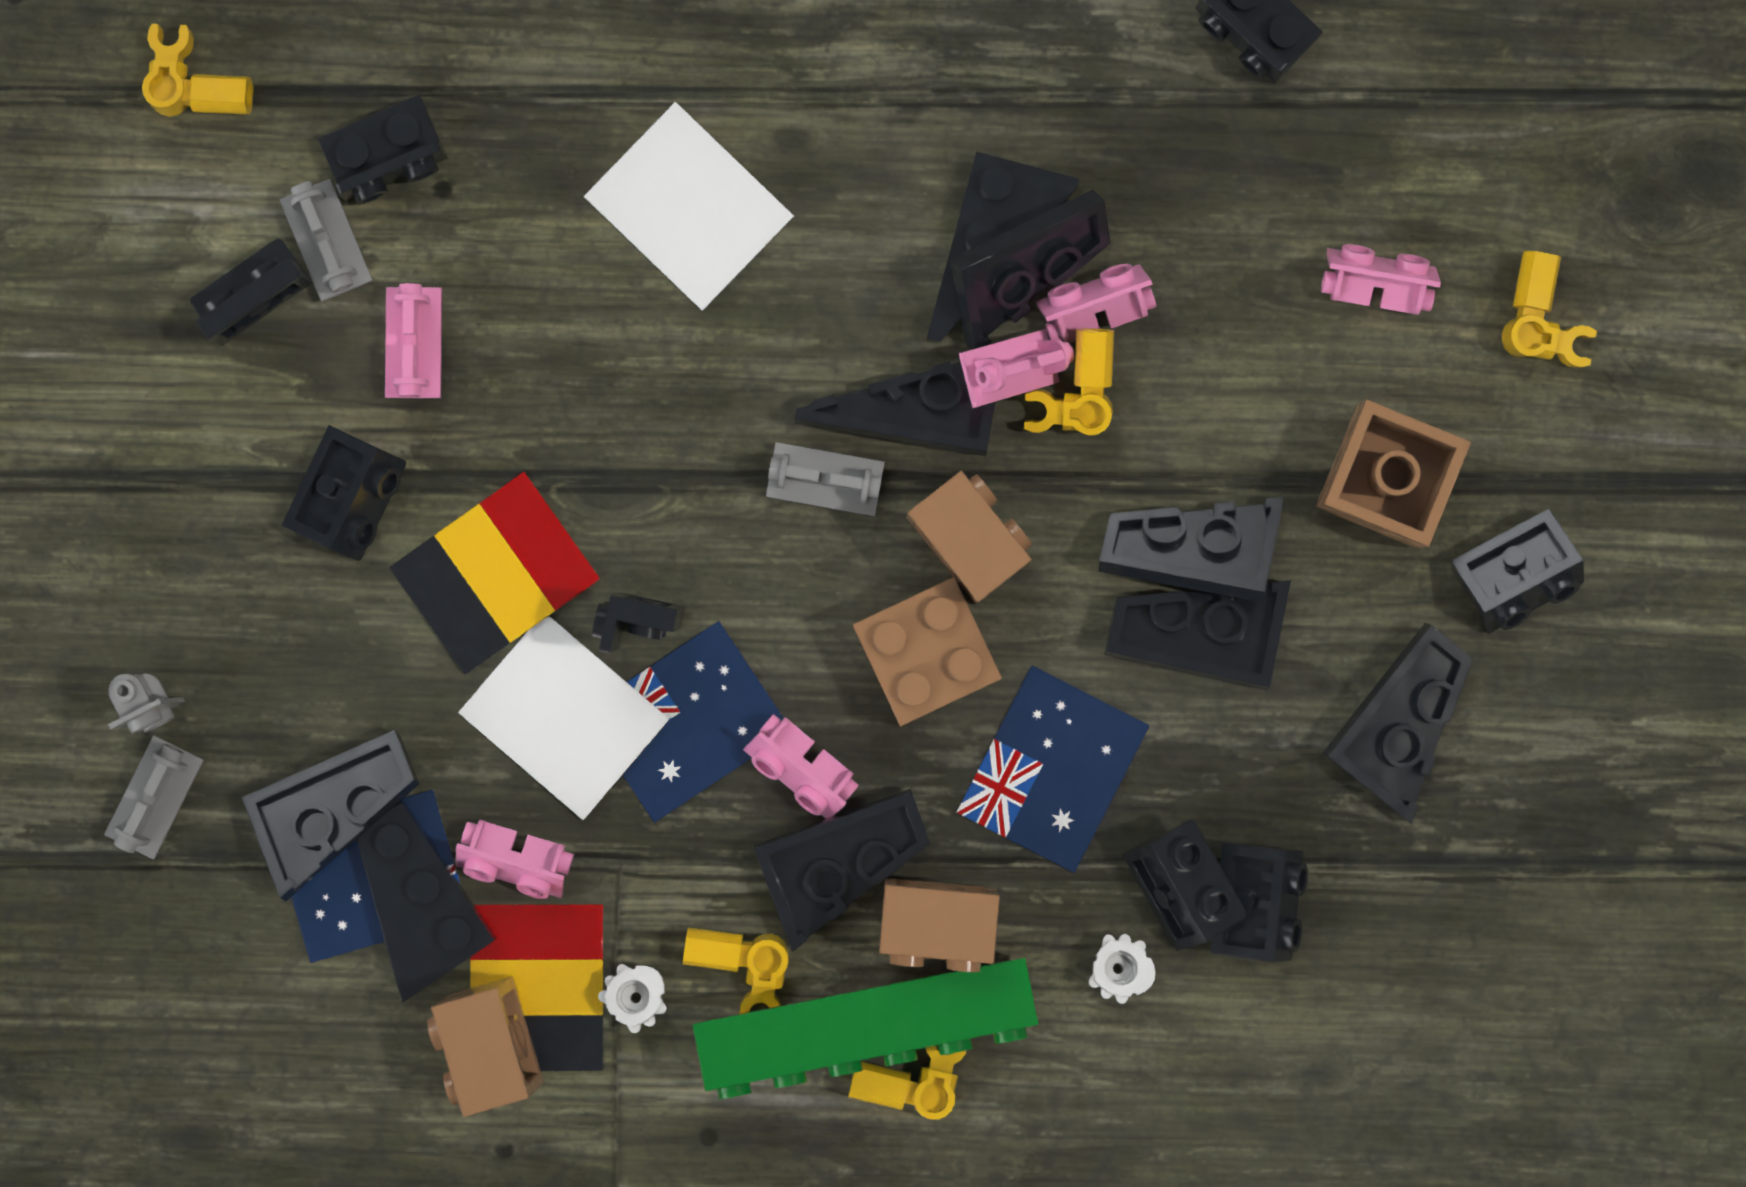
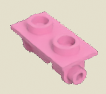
(1360, 271)
(1115, 292)
(413, 341)
(1014, 366)
(818, 785)
(492, 857)

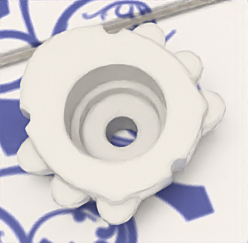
(1136, 972)
(621, 989)

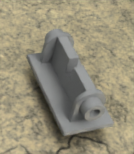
(325, 239)
(824, 479)
(141, 702)
(153, 798)

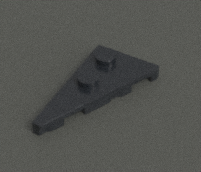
(996, 200)
(911, 409)

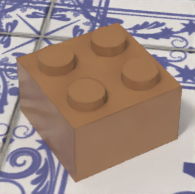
(1393, 474)
(970, 536)
(927, 651)
(938, 923)
(485, 1047)

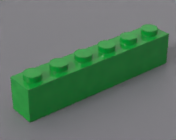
(863, 1026)

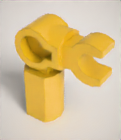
(171, 92)
(1529, 333)
(1093, 370)
(764, 958)
(892, 1088)

